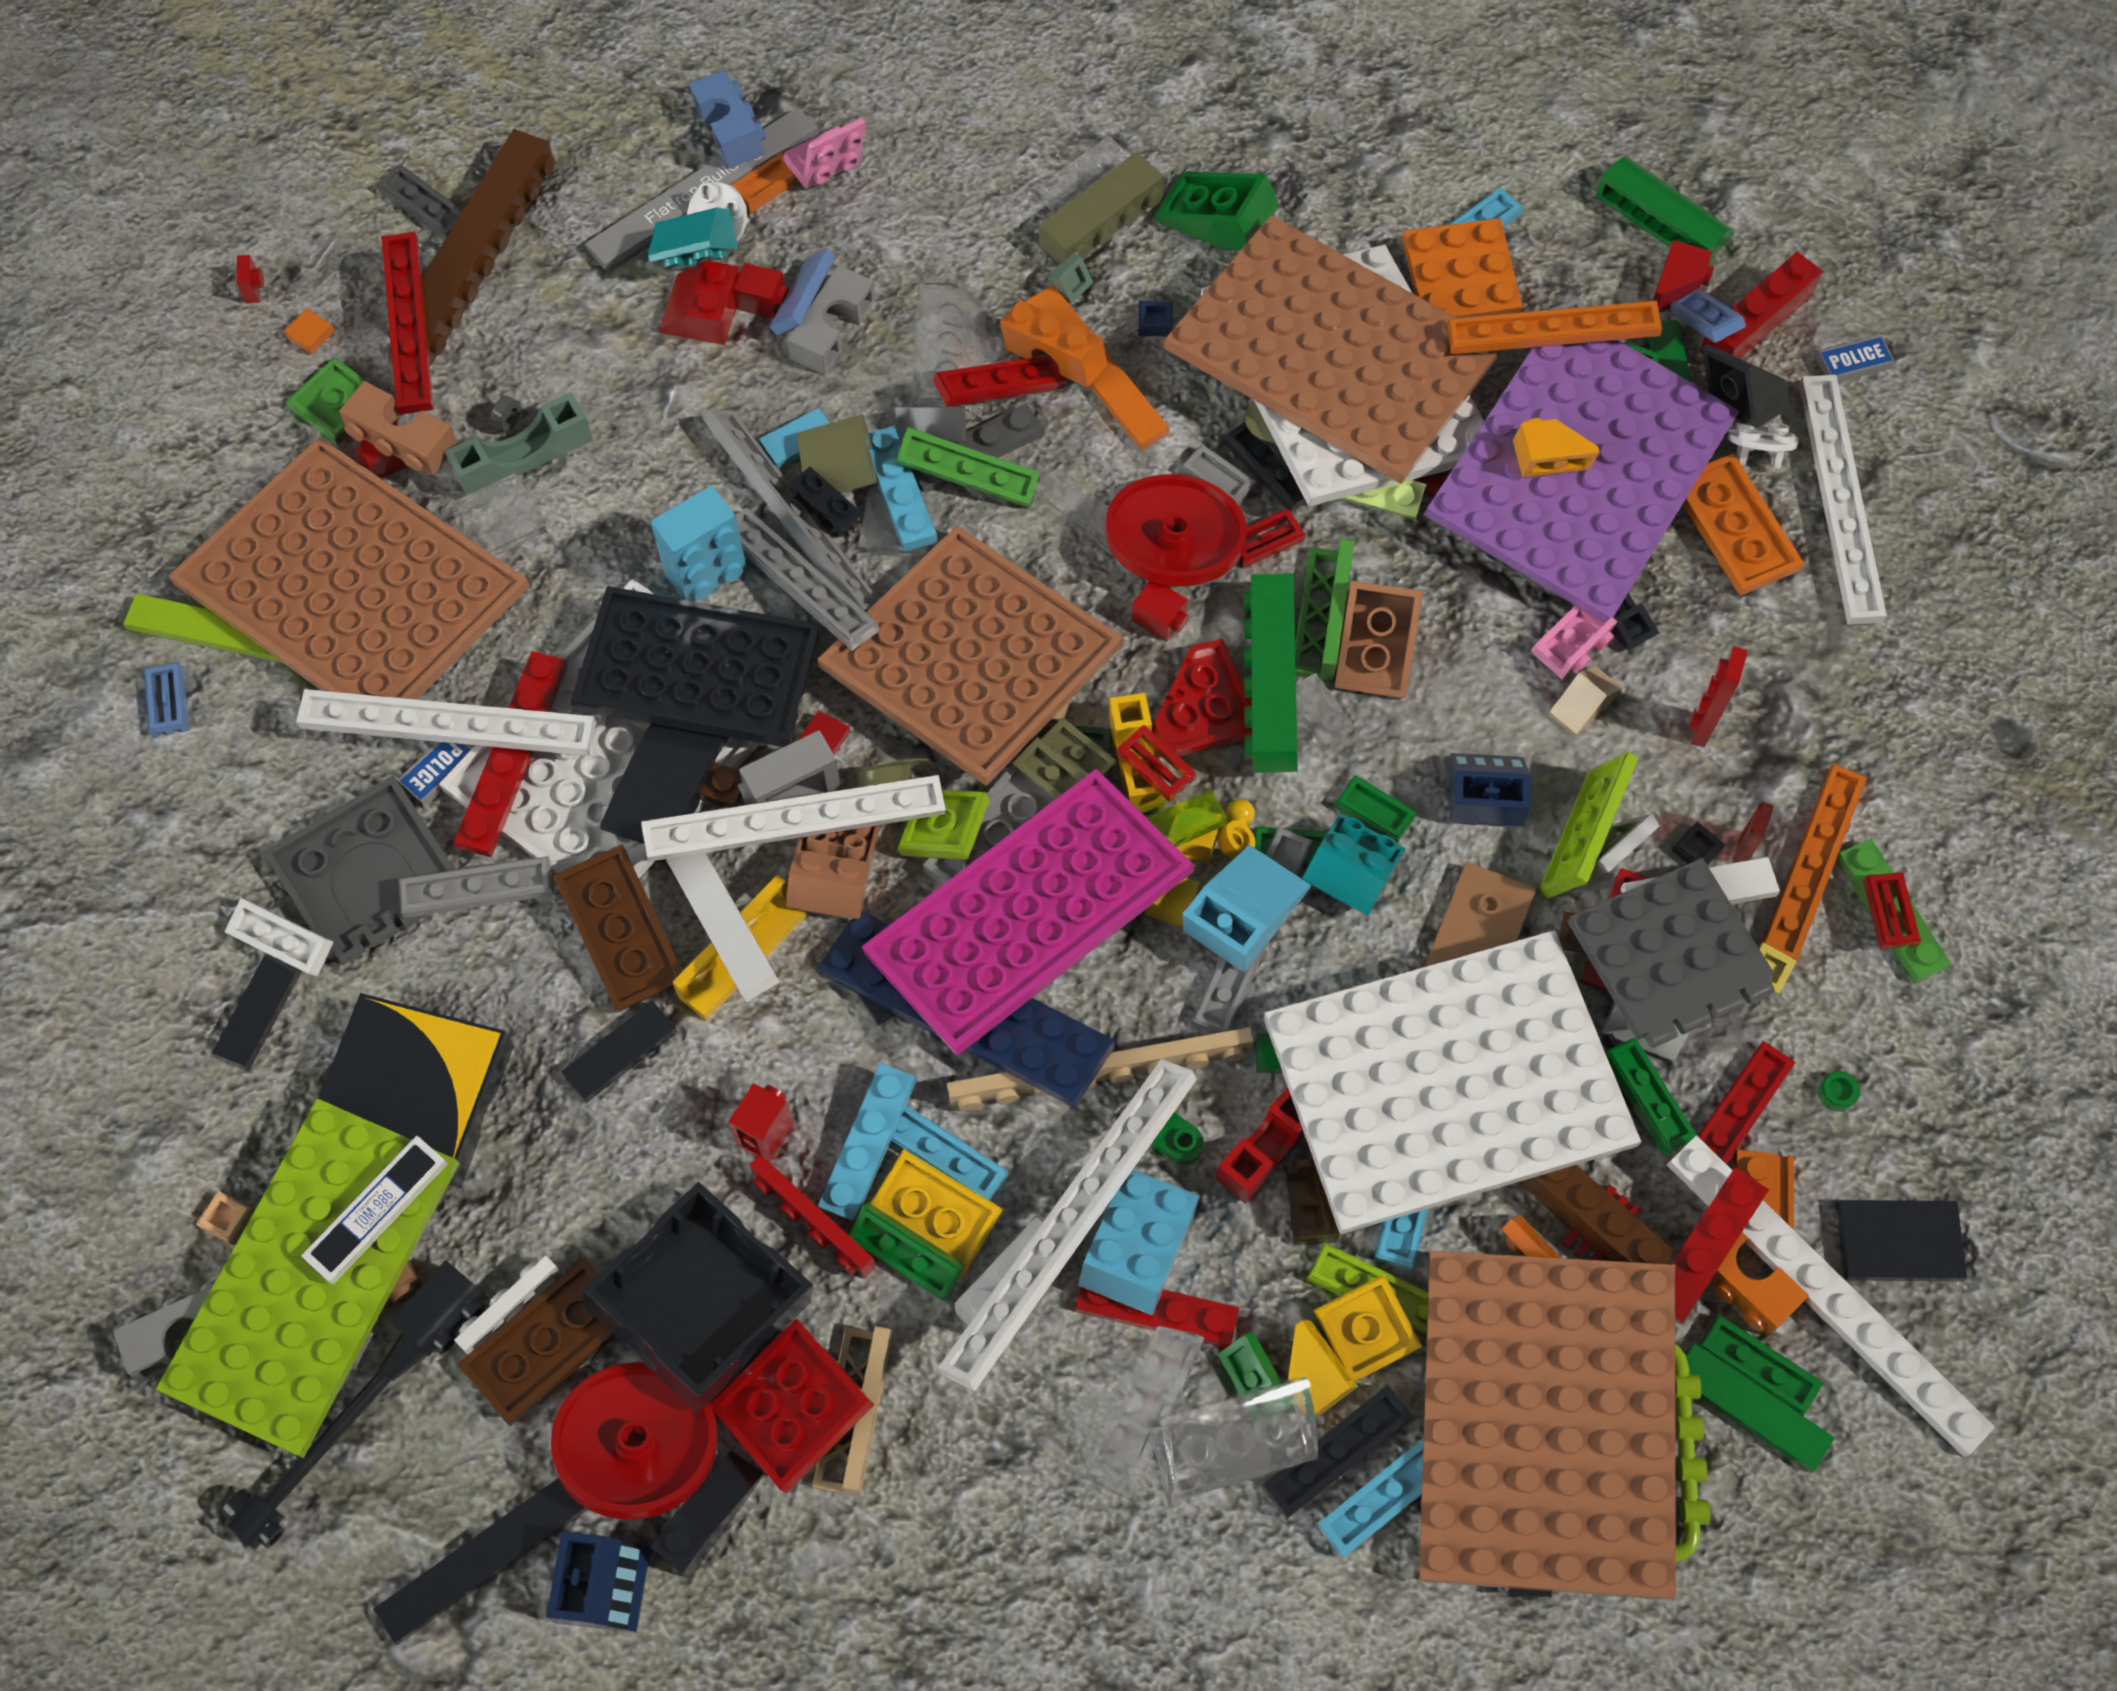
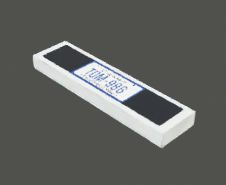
(374, 1210)

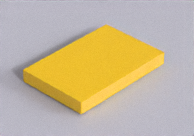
(937, 1208)

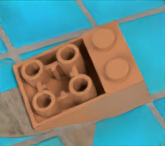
(832, 872)

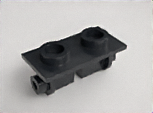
(819, 494)

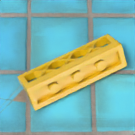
(706, 979)

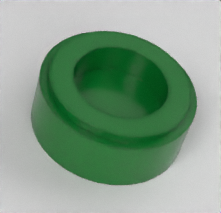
(1838, 1091)

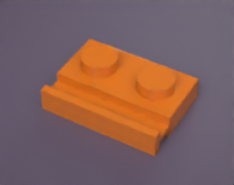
(1775, 1174)

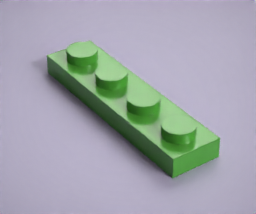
(967, 467)
(1920, 960)

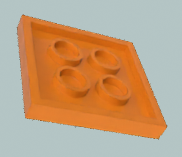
(1463, 268)

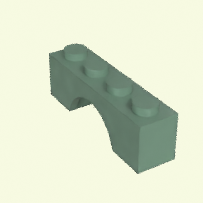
(554, 432)

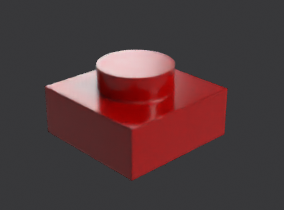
(249, 279)

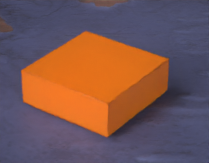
(309, 331)

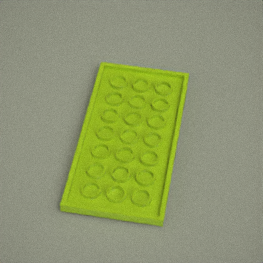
(273, 1329)

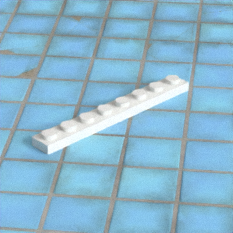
(1842, 500)
(446, 722)
(792, 818)

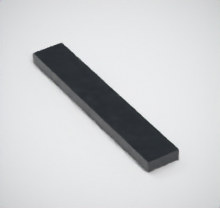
(477, 1561)

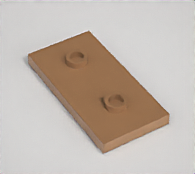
(1481, 915)

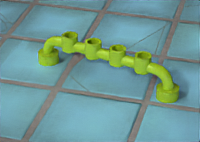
(1689, 1468)

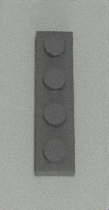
(993, 438)

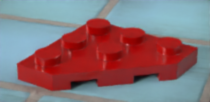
(1204, 702)

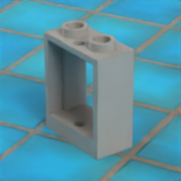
(791, 772)

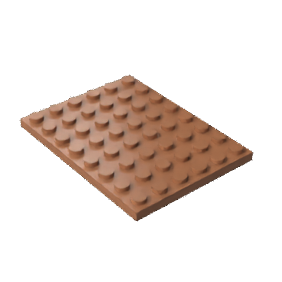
(1330, 348)
(349, 579)
(1550, 1425)

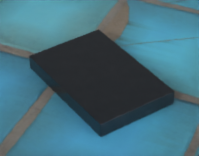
(1901, 1240)

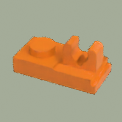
(1525, 1240)

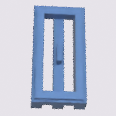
(169, 723)

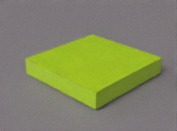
(947, 834)

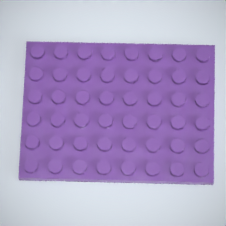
(1597, 526)

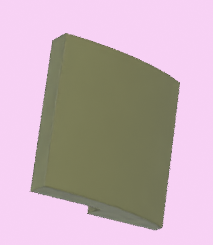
(839, 453)
(1063, 759)

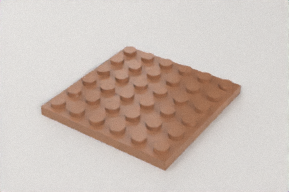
(972, 654)

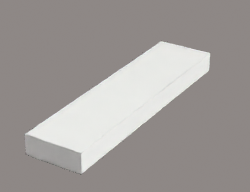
(1739, 881)

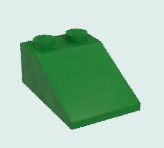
(1218, 207)

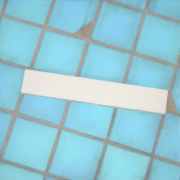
(724, 924)

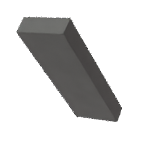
(420, 200)

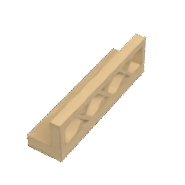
(864, 1429)

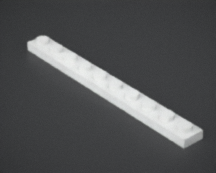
(1066, 1225)
(1843, 1308)

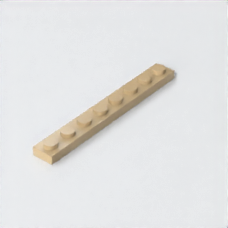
(1118, 1067)

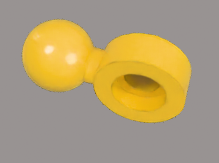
(1237, 835)

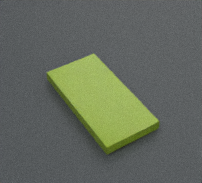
(1588, 825)

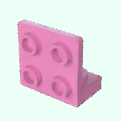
(827, 154)

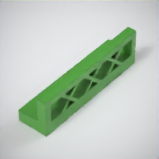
(1335, 606)

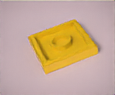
(1367, 1328)

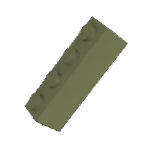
(1102, 209)

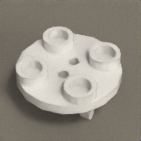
(721, 195)
(1774, 439)

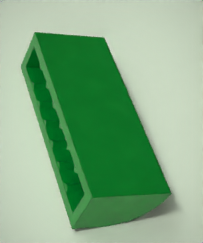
(1660, 208)

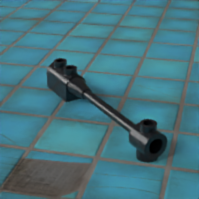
(424, 1327)

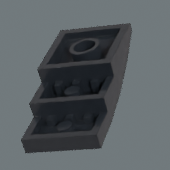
(661, 779)

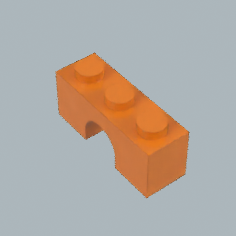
(1075, 350)
(1764, 1301)

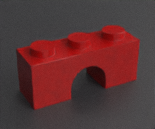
(1260, 1155)

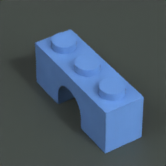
(730, 118)

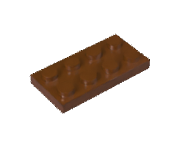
(619, 928)
(538, 1347)

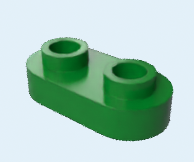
(1167, 1139)

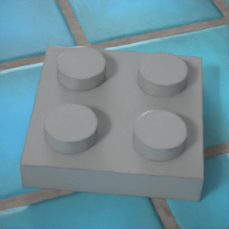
(1621, 841)

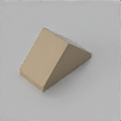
(1584, 700)

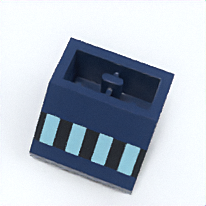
(1488, 789)
(598, 1582)

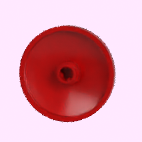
(1175, 530)
(631, 1444)

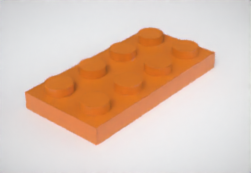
(1740, 527)

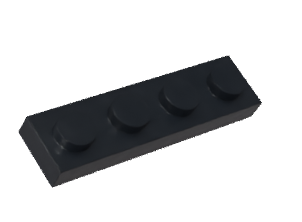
(1338, 1452)

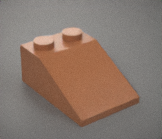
(1378, 639)

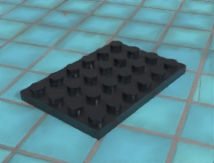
(696, 667)

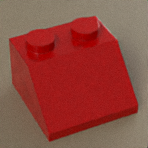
(702, 303)

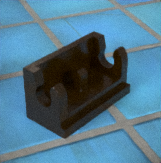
(1309, 1207)

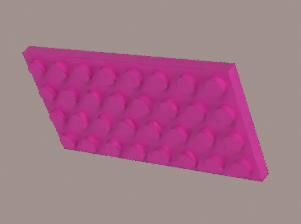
(1027, 911)

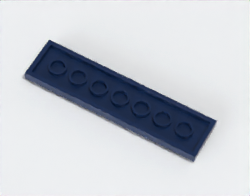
(1029, 1044)

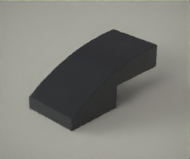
(1633, 624)

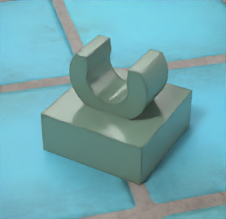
(1071, 278)

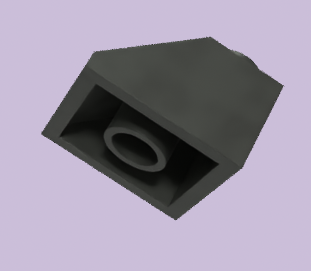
(1745, 386)

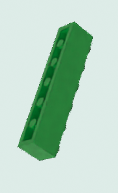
(1273, 673)

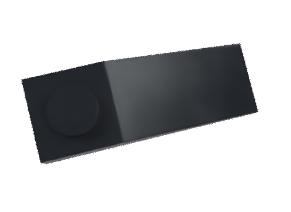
(707, 1514)

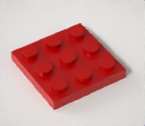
(791, 1405)

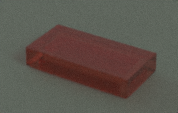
(1753, 832)

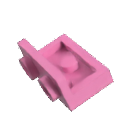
(1571, 640)

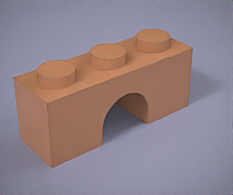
(419, 444)

